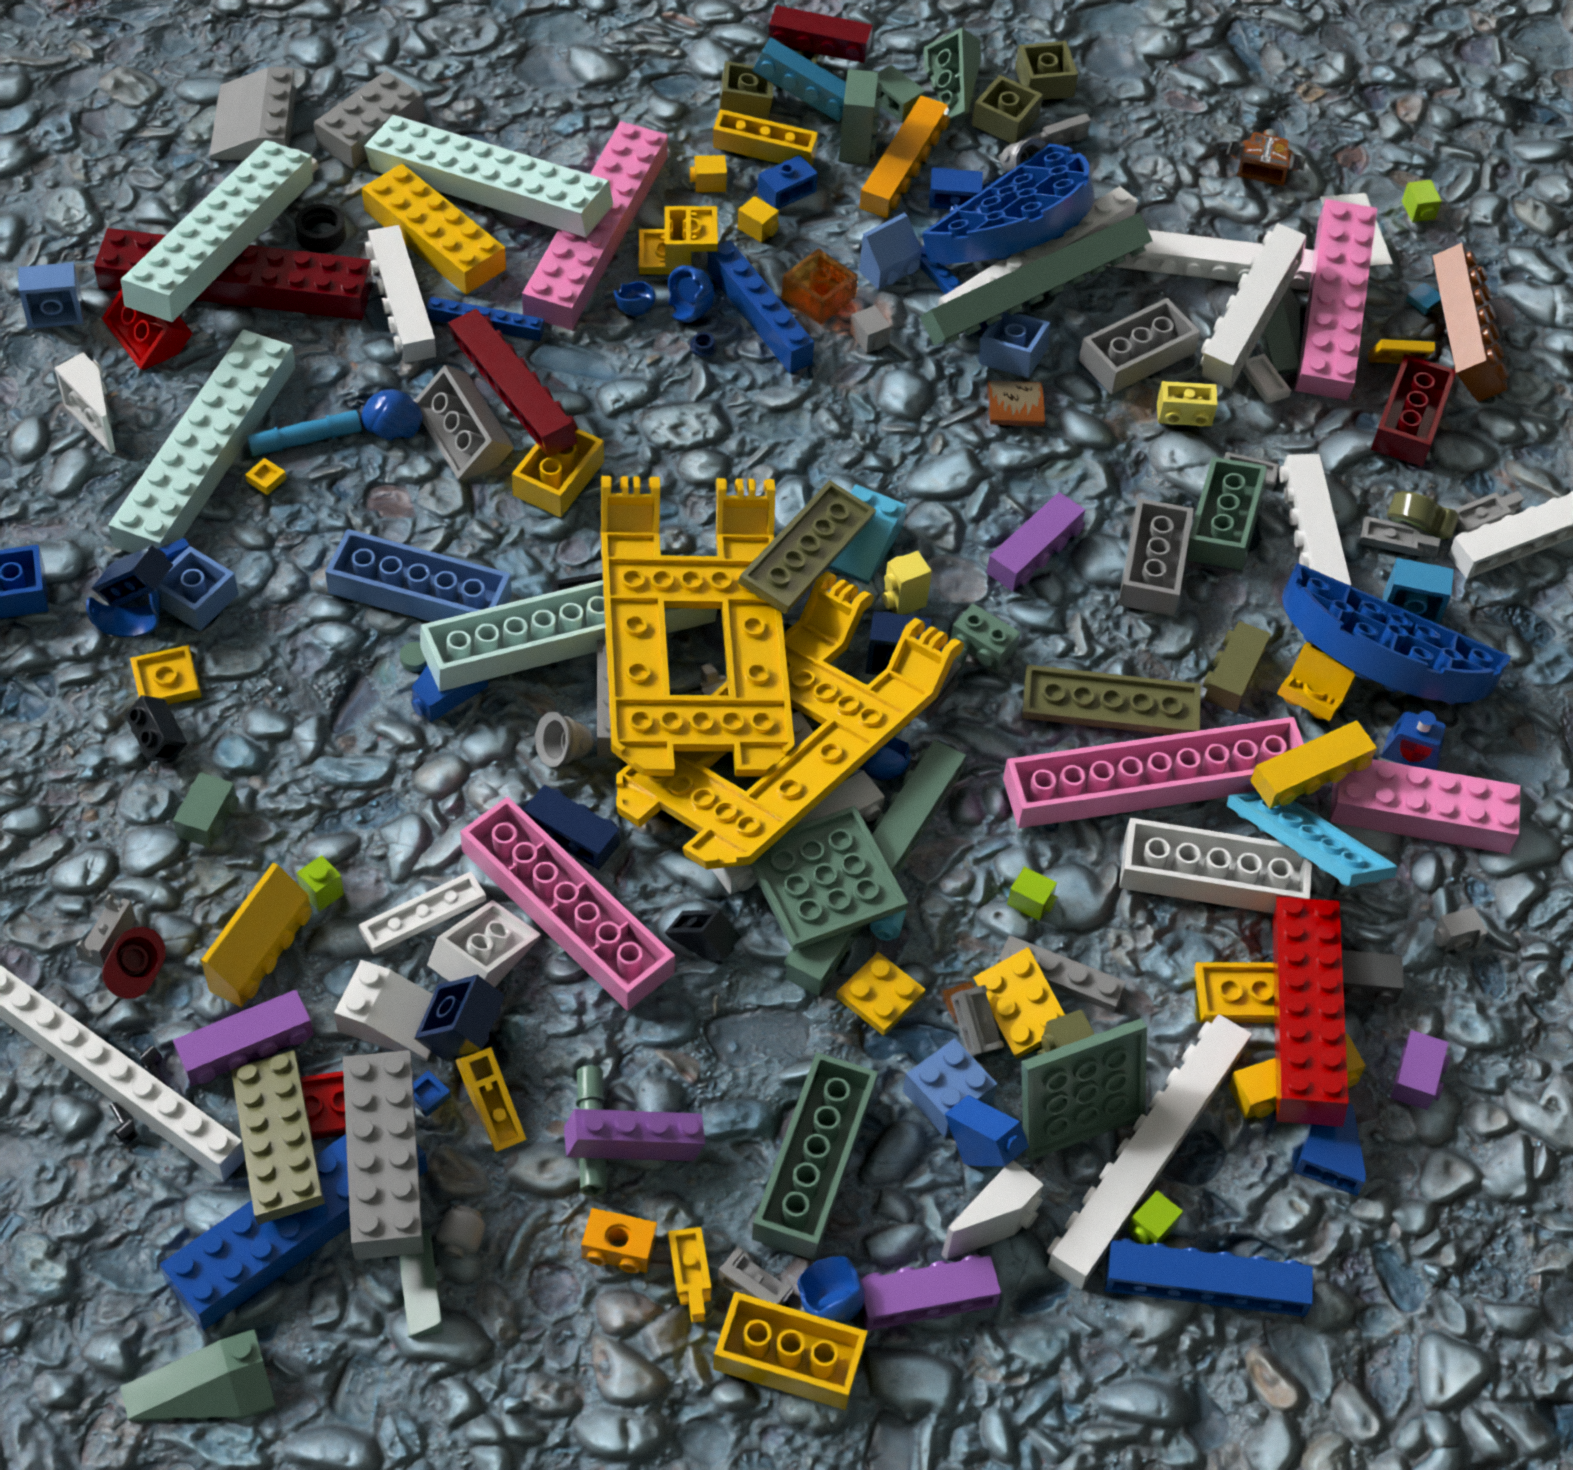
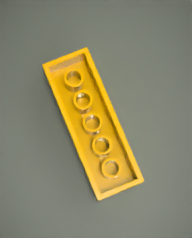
(434, 228)

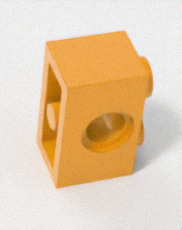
(608, 1226)

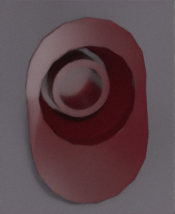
(134, 962)

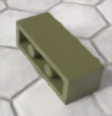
(1235, 666)

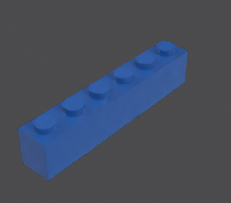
(761, 307)
(1209, 1278)

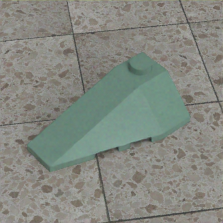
(953, 69)
(1282, 335)
(211, 1382)

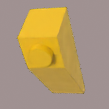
(491, 1098)

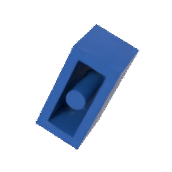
(953, 187)

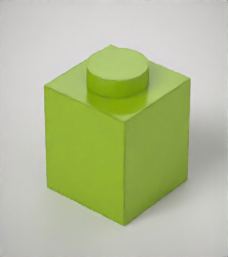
(1421, 201)
(321, 883)
(1032, 894)
(1154, 1220)

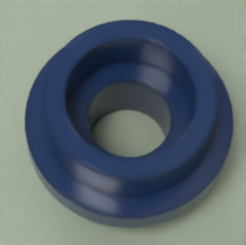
(703, 345)

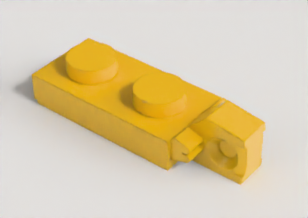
(690, 1270)

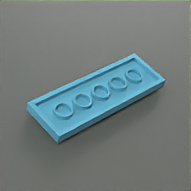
(1314, 840)

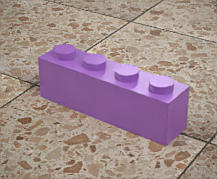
(1036, 541)
(243, 1038)
(634, 1135)
(929, 1292)

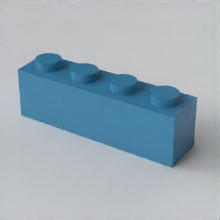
(801, 78)

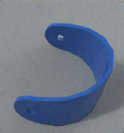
(125, 621)

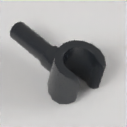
(150, 1059)
(126, 1131)

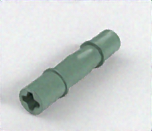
(591, 1096)

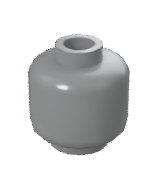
(461, 1231)

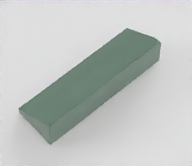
(421, 1291)

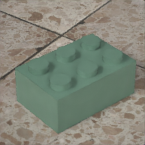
(858, 116)

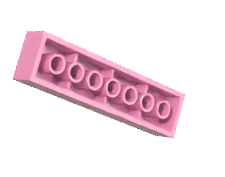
(1336, 300)
(568, 903)

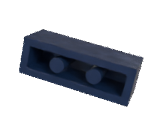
(132, 576)
(574, 826)

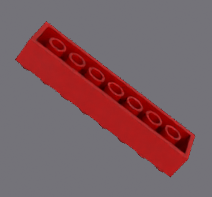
(1309, 1012)

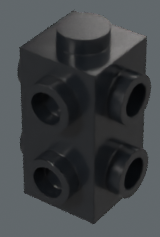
(155, 729)

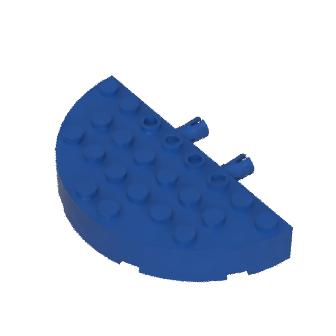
(1017, 211)
(1390, 642)

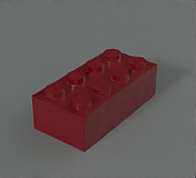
(1413, 410)

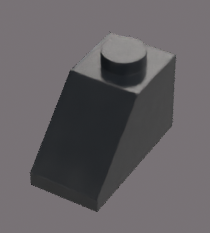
(704, 933)

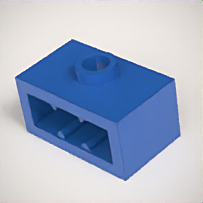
(787, 182)

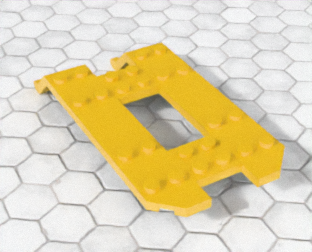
(637, 587)
(855, 723)

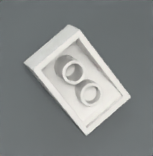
(85, 397)
(483, 944)
(383, 1009)
(996, 1212)

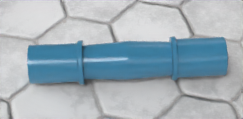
(303, 433)

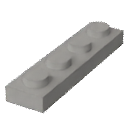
(1071, 976)

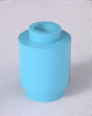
(888, 927)

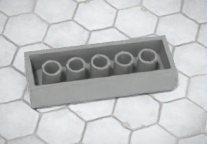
(382, 1155)

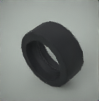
(320, 214)

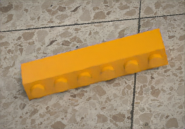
(904, 157)

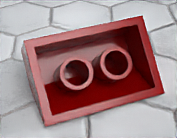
(144, 336)

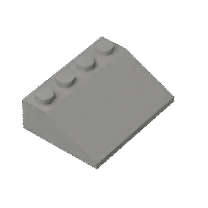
(253, 111)

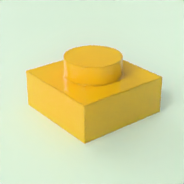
(265, 476)

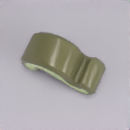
(1423, 513)

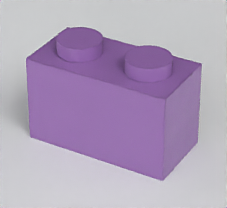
(1420, 1070)

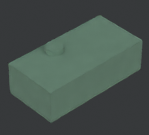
(1227, 513)

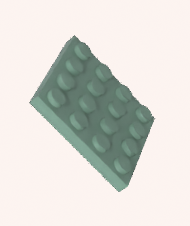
(827, 879)
(1084, 1088)

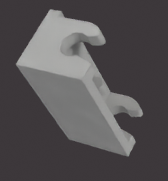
(106, 931)
(976, 1021)
(745, 1277)

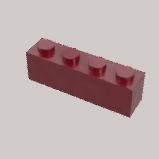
(821, 33)

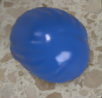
(690, 293)
(391, 415)
(888, 761)
(832, 1289)

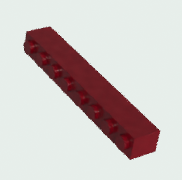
(514, 383)

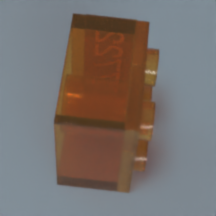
(819, 286)

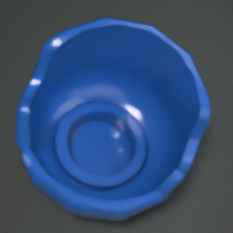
(635, 298)

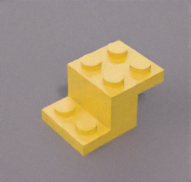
(685, 231)
(1317, 683)

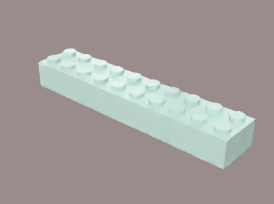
(492, 175)
(217, 231)
(203, 444)
(527, 634)

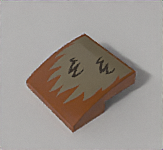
(1016, 403)

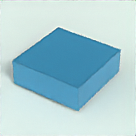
(1424, 298)

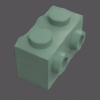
(986, 637)

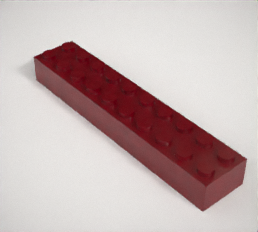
(257, 277)

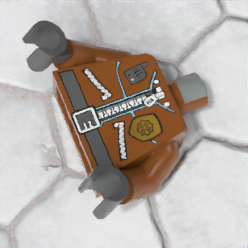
(1265, 157)

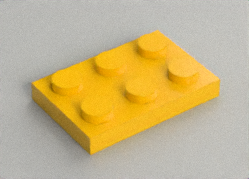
(1020, 1000)

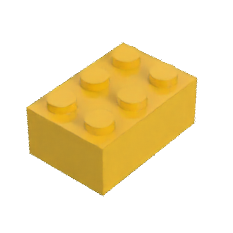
(558, 480)

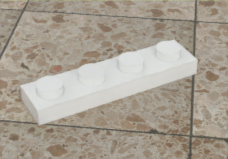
(422, 912)

